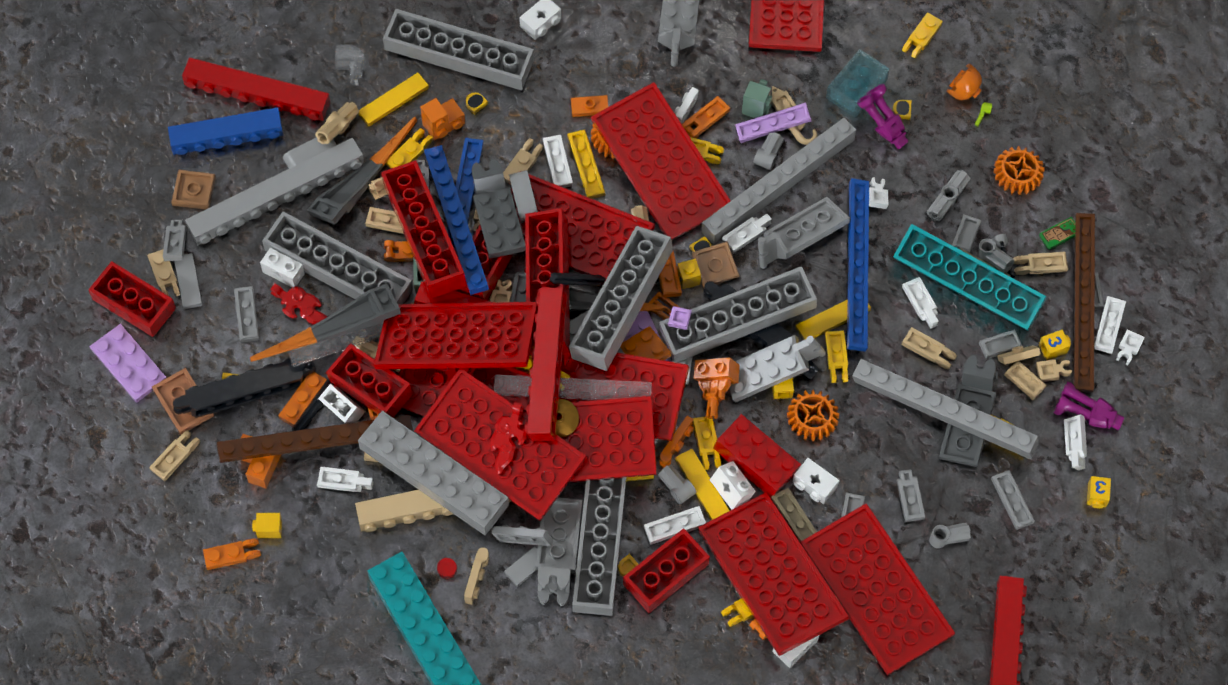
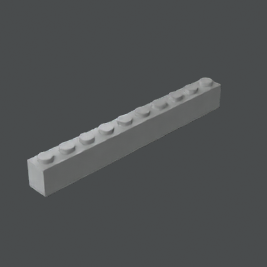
(778, 181)
(275, 191)
(946, 409)

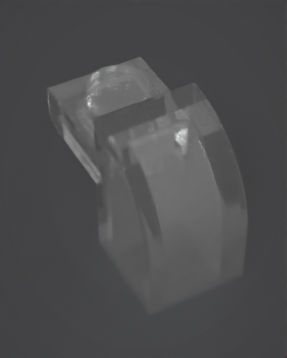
(350, 58)

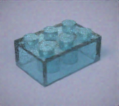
(855, 80)

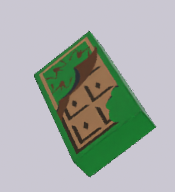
(1058, 233)

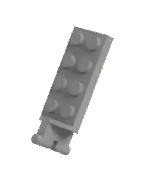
(678, 26)
(800, 231)
(774, 365)

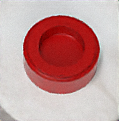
(446, 568)

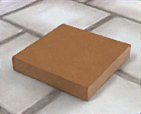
(193, 189)
(716, 264)

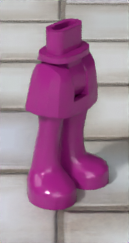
(892, 126)
(1100, 415)

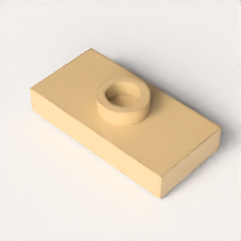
(1019, 353)
(1025, 380)

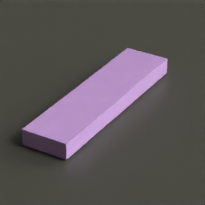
(773, 122)

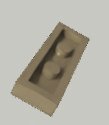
(793, 514)

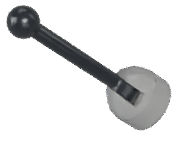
(1001, 242)

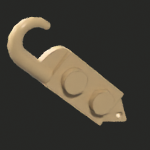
(782, 100)

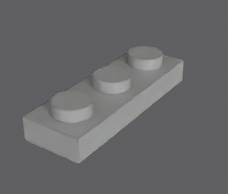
(522, 535)

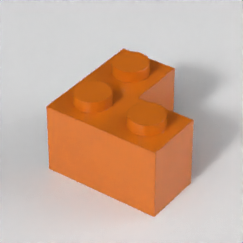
(441, 118)
(261, 468)

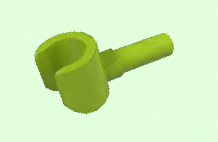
(986, 108)

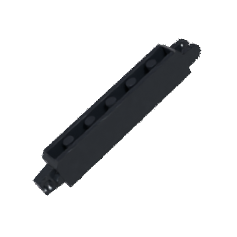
(763, 337)
(242, 388)

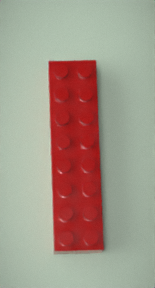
(424, 229)
(547, 253)

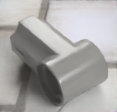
(767, 154)
(994, 256)
(680, 488)
(951, 534)

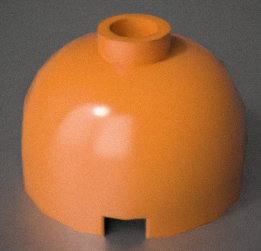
(966, 84)

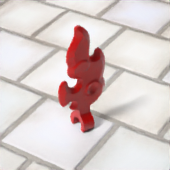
(298, 298)
(506, 428)

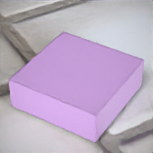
(679, 318)

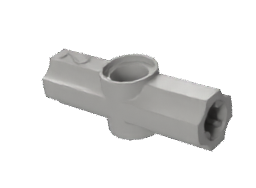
(942, 202)

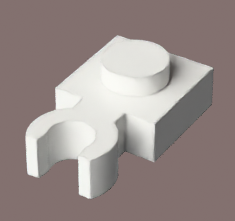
(877, 195)
(1130, 345)

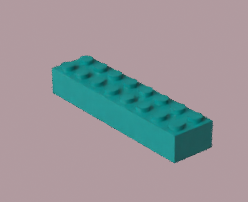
(970, 277)
(420, 623)

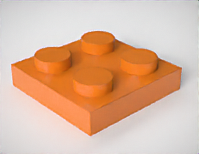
(647, 345)

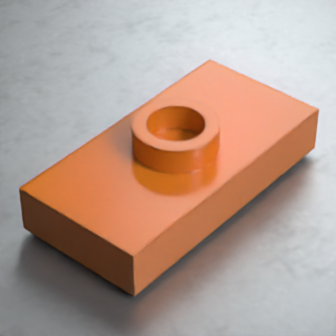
(588, 105)

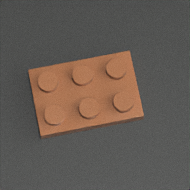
(173, 388)

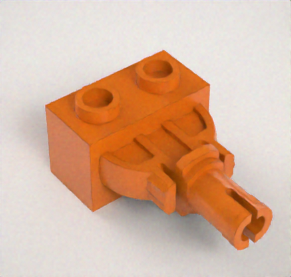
(715, 380)

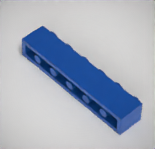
(225, 131)

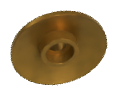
(569, 419)

